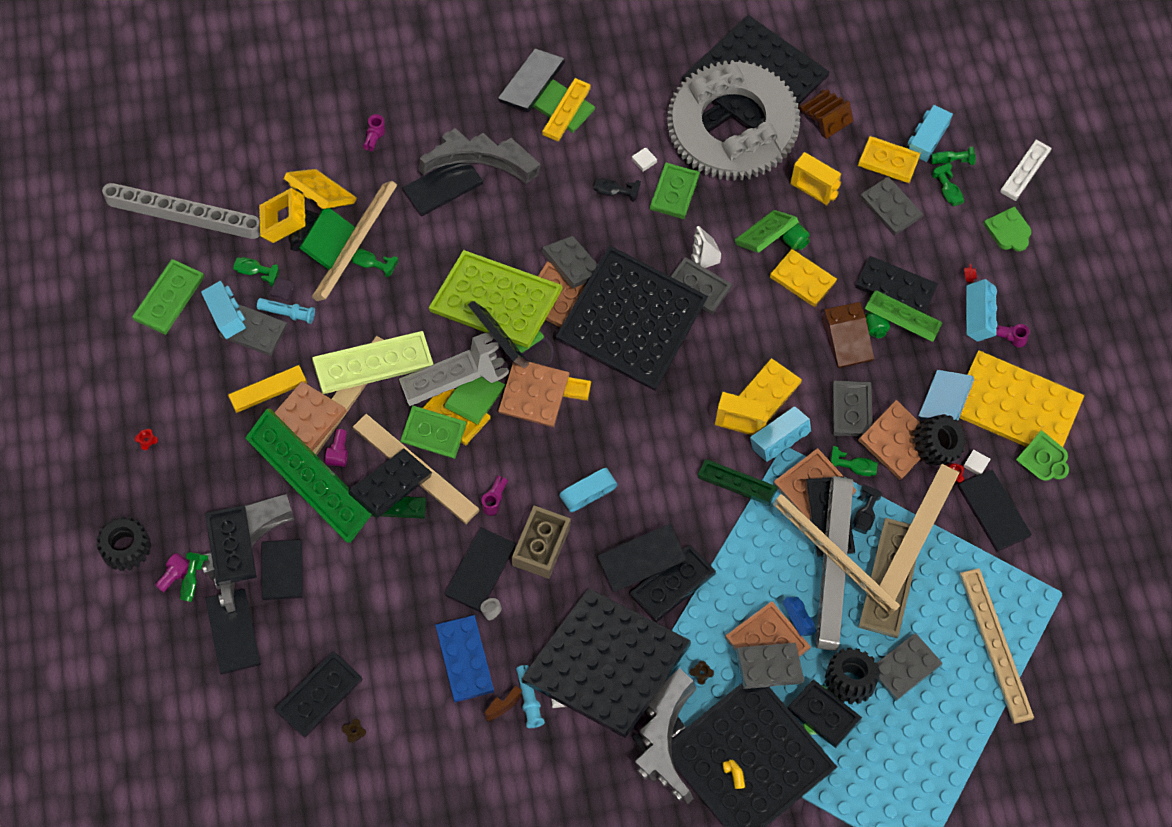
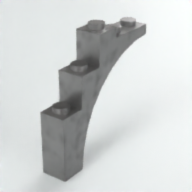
(482, 150)
(261, 519)
(657, 734)

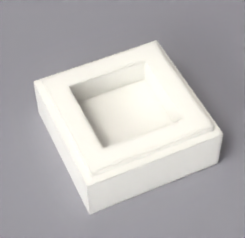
(644, 159)
(976, 462)

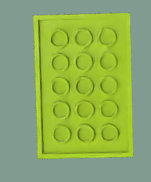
(510, 295)

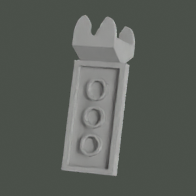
(455, 371)

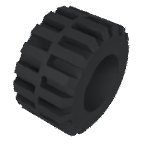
(950, 435)
(119, 529)
(857, 663)

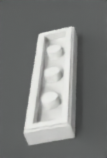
(1025, 170)

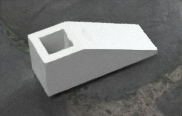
(705, 249)

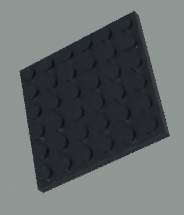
(759, 45)
(632, 317)
(606, 662)
(768, 745)

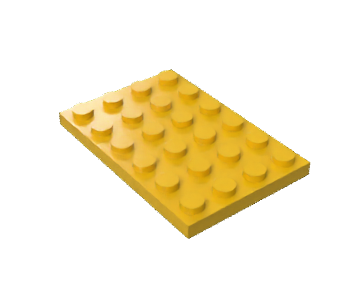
(1018, 402)

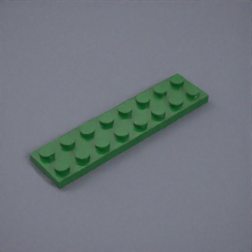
(308, 475)

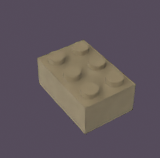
(541, 542)

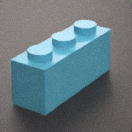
(930, 132)
(224, 309)
(981, 310)
(780, 434)

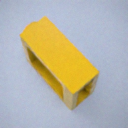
(816, 178)
(269, 225)
(741, 414)

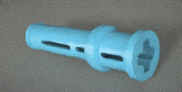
(293, 311)
(531, 705)

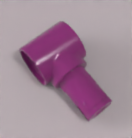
(375, 131)
(1011, 334)
(337, 454)
(494, 495)
(176, 568)

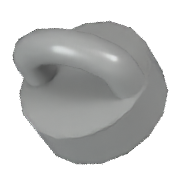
(491, 608)

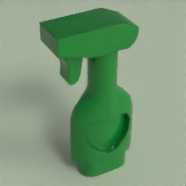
(950, 156)
(950, 191)
(367, 259)
(251, 267)
(859, 465)
(189, 582)

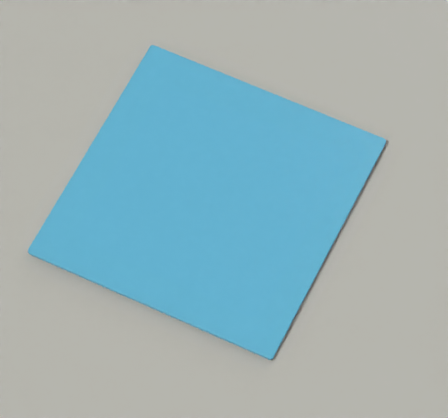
(906, 754)

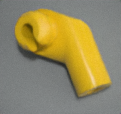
(732, 766)

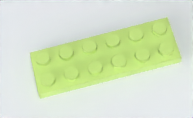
(372, 362)

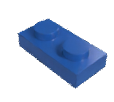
(799, 616)

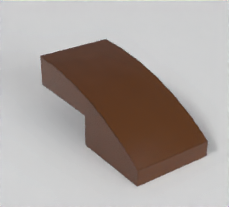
(500, 707)

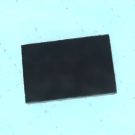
(282, 570)
(824, 713)

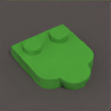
(1009, 230)
(1045, 458)

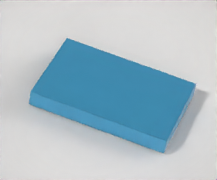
(946, 395)

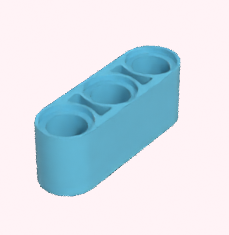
(588, 490)

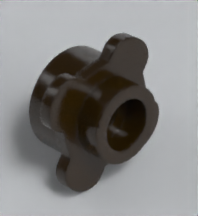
(701, 678)
(360, 732)

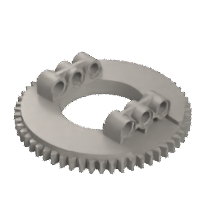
(740, 154)

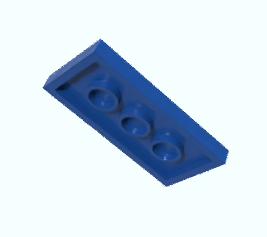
(464, 658)

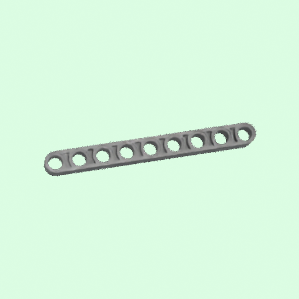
(175, 205)
(832, 575)

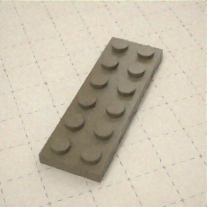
(873, 616)

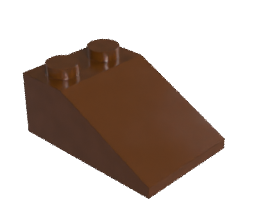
(848, 334)

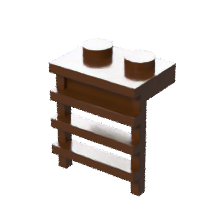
(829, 111)

